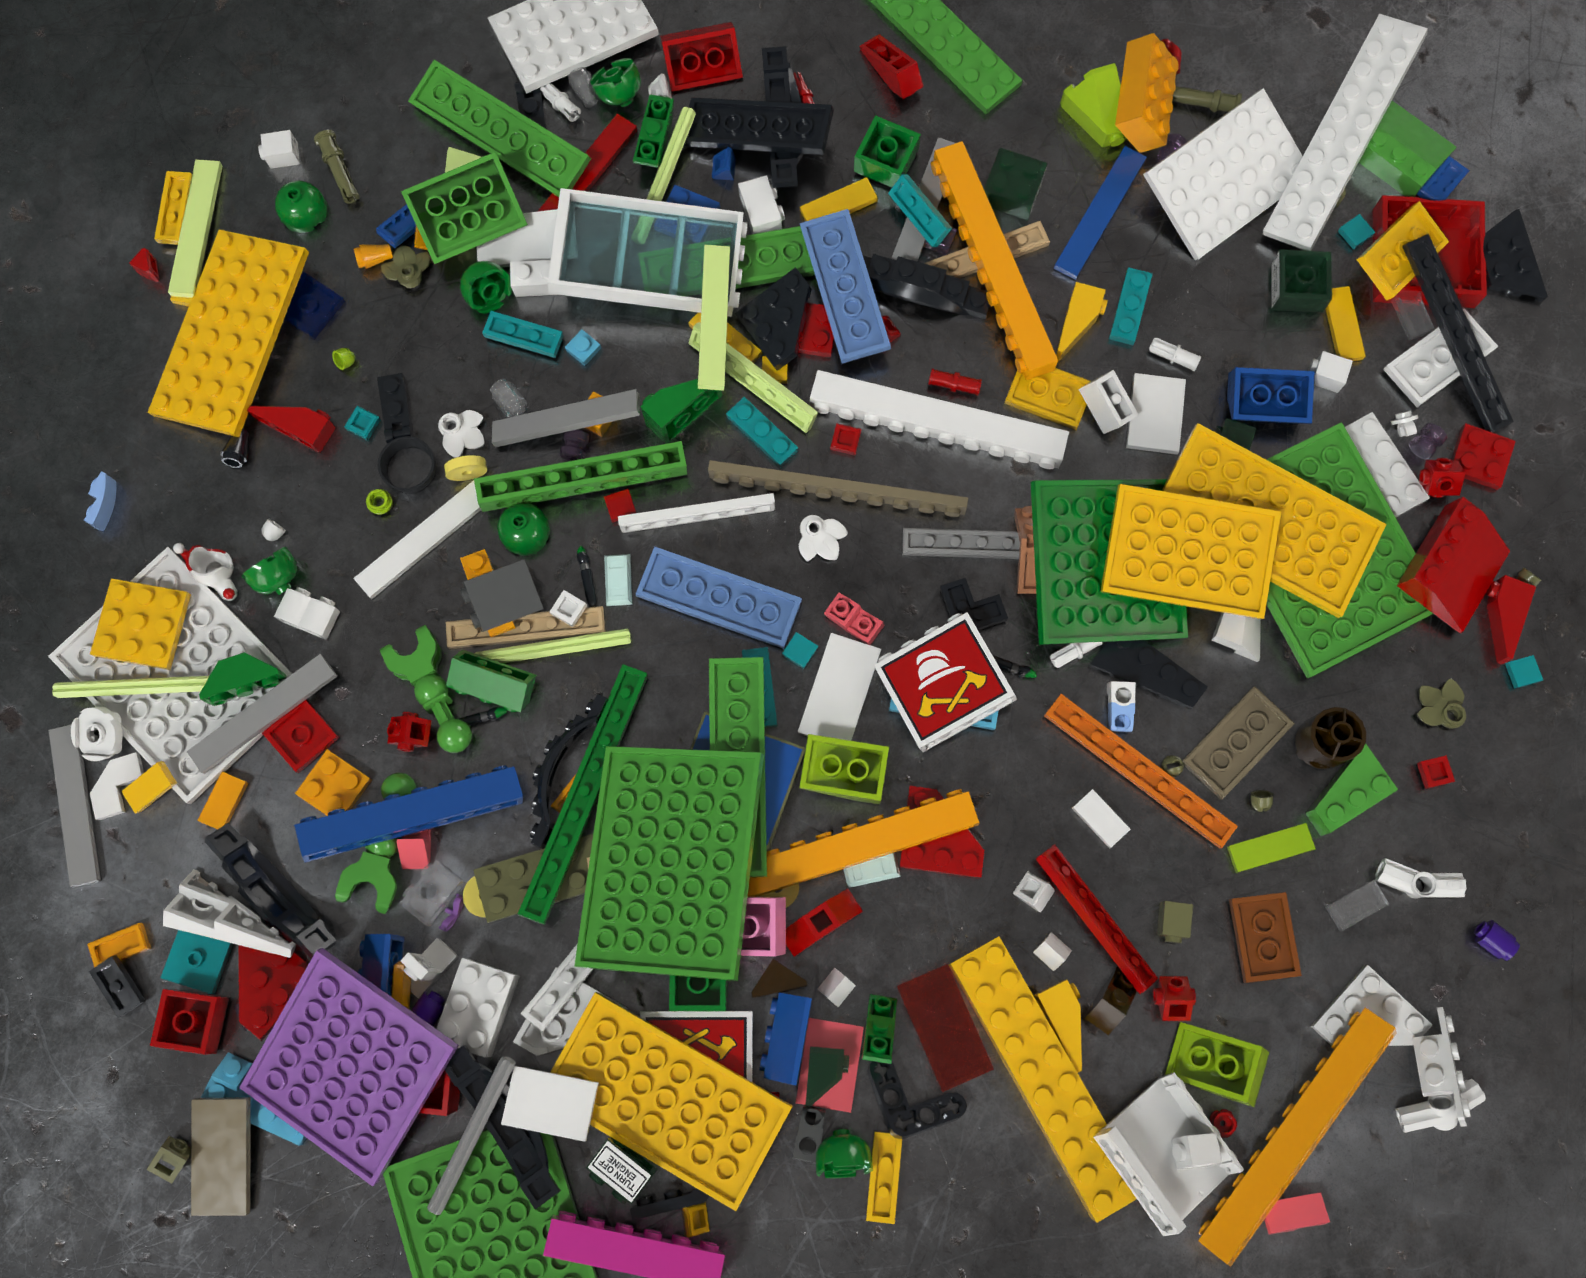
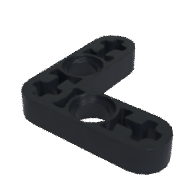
(902, 1110)

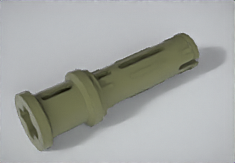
(1213, 100)
(334, 157)

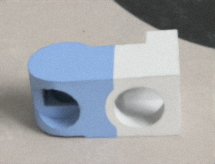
(1121, 706)

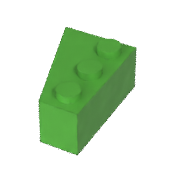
(1351, 792)

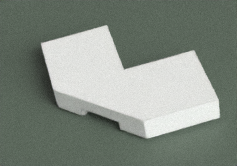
(106, 793)

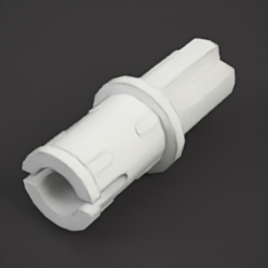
(560, 102)
(1174, 353)
(1071, 652)

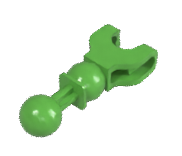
(430, 687)
(375, 862)

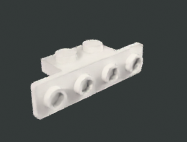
(1437, 1066)

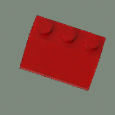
(701, 56)

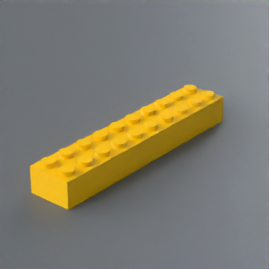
(1042, 1074)

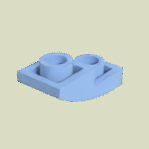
(104, 491)

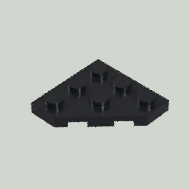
(778, 318)

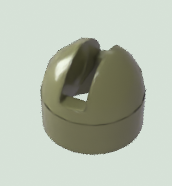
(1528, 577)
(1174, 772)
(1261, 800)

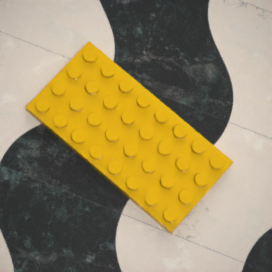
(228, 332)
(1319, 537)
(672, 1101)

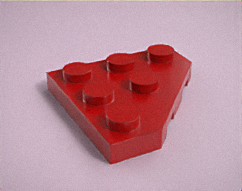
(950, 854)
(265, 987)

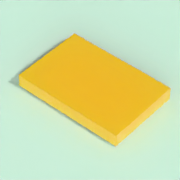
(1050, 397)

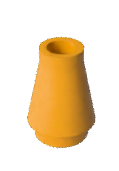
(371, 255)

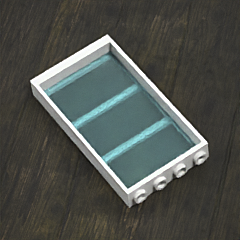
(640, 250)

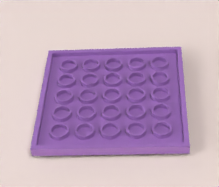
(348, 1066)

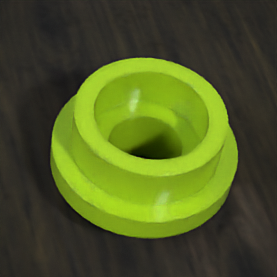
(374, 496)

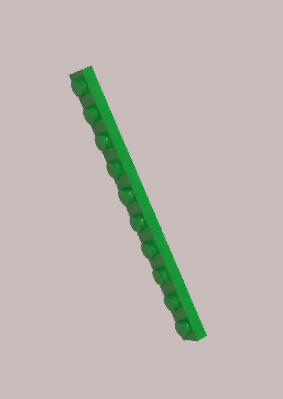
(581, 796)

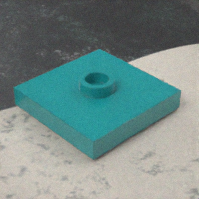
(196, 961)

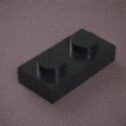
(117, 986)

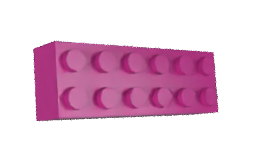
(630, 1251)

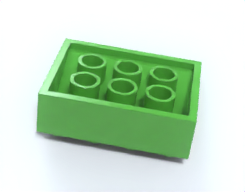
(1405, 151)
(464, 207)

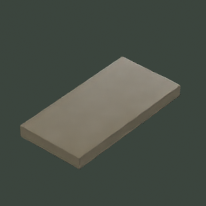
(1237, 742)
(220, 1156)

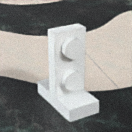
(428, 966)

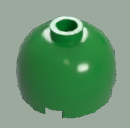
(617, 84)
(300, 206)
(485, 286)
(523, 529)
(272, 573)
(843, 1155)

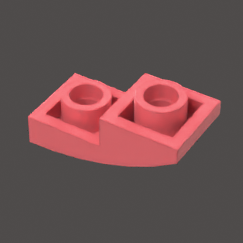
(854, 619)
(1297, 1213)

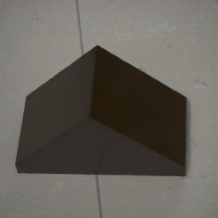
(777, 979)

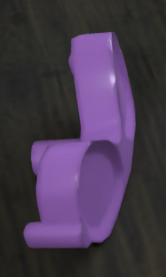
(454, 914)

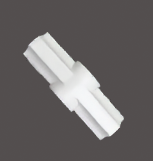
(1435, 884)
(1438, 1110)

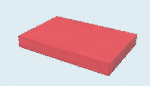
(832, 1035)

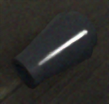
(235, 450)

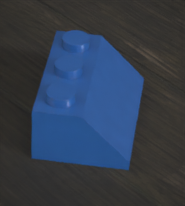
(1271, 395)
(379, 956)
(786, 1038)

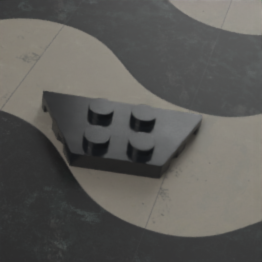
(1511, 259)

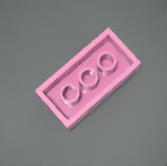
(764, 927)

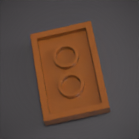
(1265, 937)

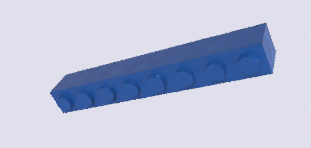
(408, 813)

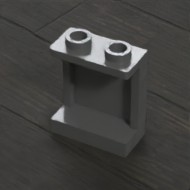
(501, 596)

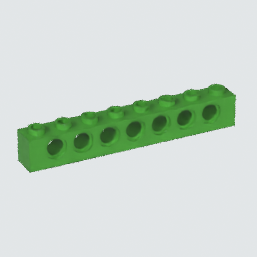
(581, 476)

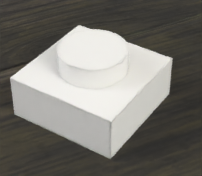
(568, 608)

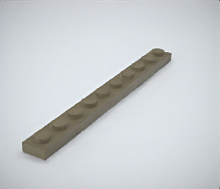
(848, 490)

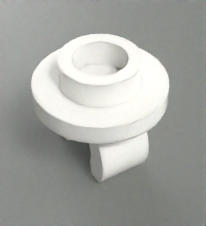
(1405, 423)

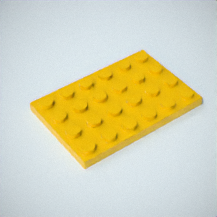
(1191, 551)

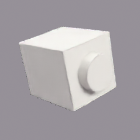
(279, 149)
(1330, 371)
(1196, 1151)

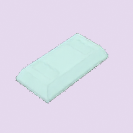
(618, 580)
(872, 871)

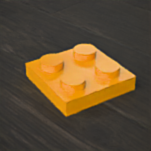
(333, 784)

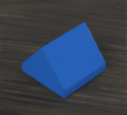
(724, 165)

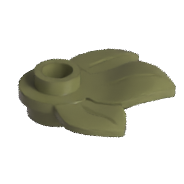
(406, 266)
(1439, 702)

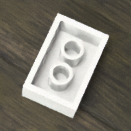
(477, 1006)

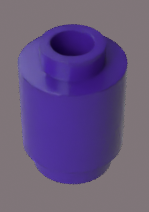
(1496, 940)
(429, 1007)

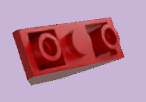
(821, 921)

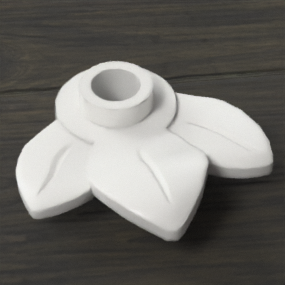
(464, 434)
(822, 542)

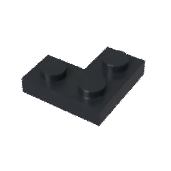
(982, 612)

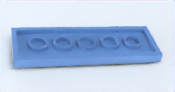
(845, 286)
(719, 597)

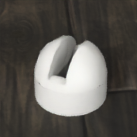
(272, 531)

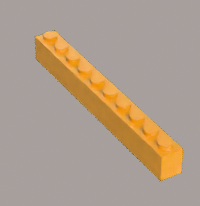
(994, 261)
(865, 842)
(1297, 1136)

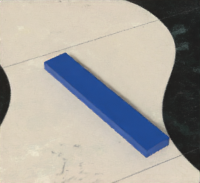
(1100, 212)

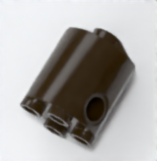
(1330, 738)

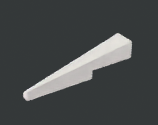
(1240, 634)
(209, 913)

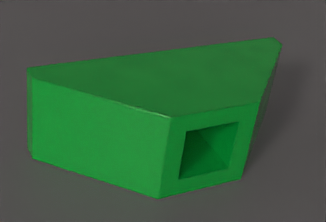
(655, 131)
(239, 678)
(879, 1029)

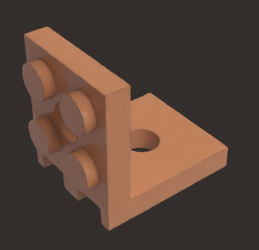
(1026, 567)

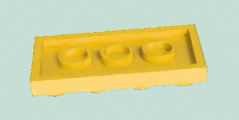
(1385, 258)

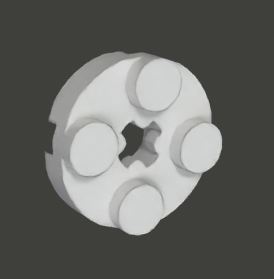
(109, 729)

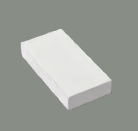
(1101, 818)

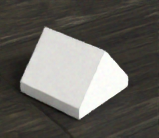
(660, 87)
(1052, 951)
(836, 987)

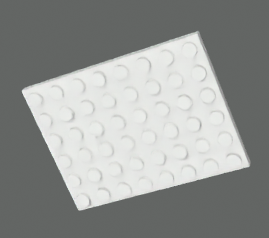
(172, 723)

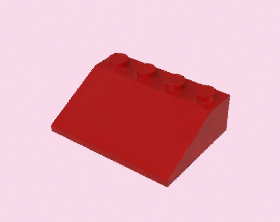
(1455, 564)

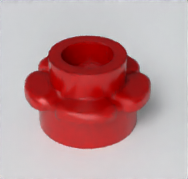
(1230, 1122)

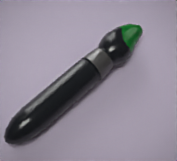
(583, 560)
(1022, 671)
(491, 714)

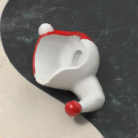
(210, 568)

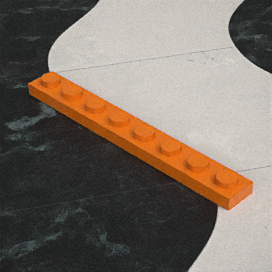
(1141, 771)

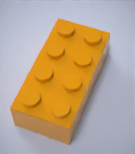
(1146, 93)

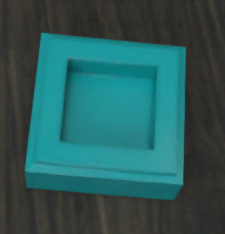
(1356, 231)
(362, 423)
(800, 650)
(1524, 671)

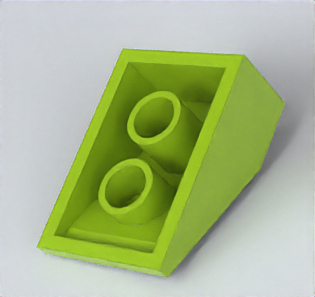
(844, 768)
(1218, 1063)

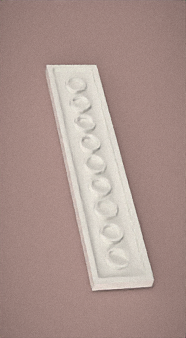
(1345, 132)

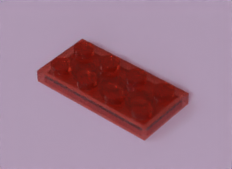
(945, 1028)

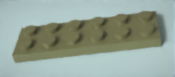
(506, 882)

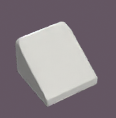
(1034, 891)

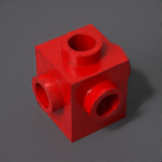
(1442, 477)
(408, 731)
(1174, 998)

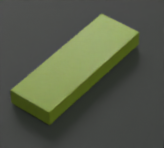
(1271, 847)

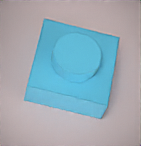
(583, 347)
(231, 1071)

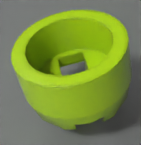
(343, 358)

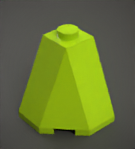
(1095, 104)

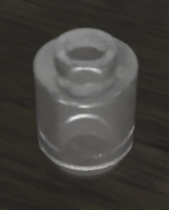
(508, 398)

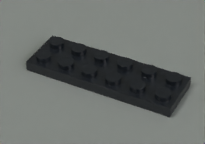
(760, 125)

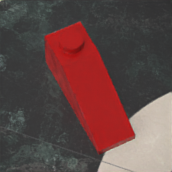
(893, 65)
(298, 423)
(1507, 614)

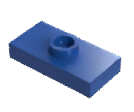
(1443, 180)
(397, 227)

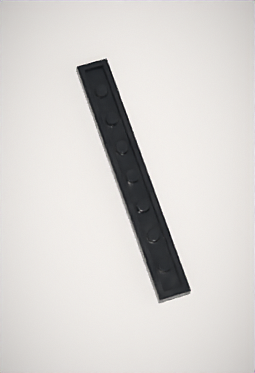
(1457, 333)

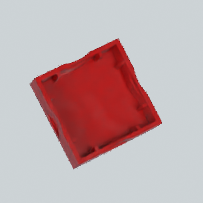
(1461, 257)

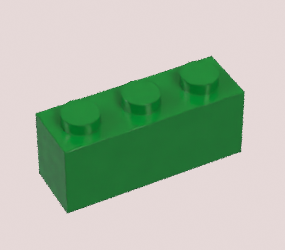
(490, 681)

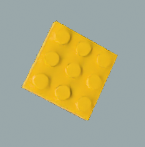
(140, 624)

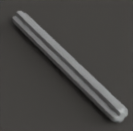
(471, 1135)

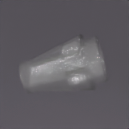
(581, 84)

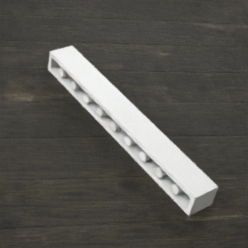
(938, 419)

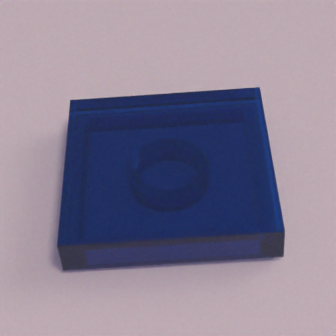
(312, 306)

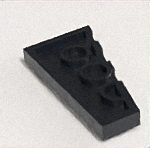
(1150, 670)

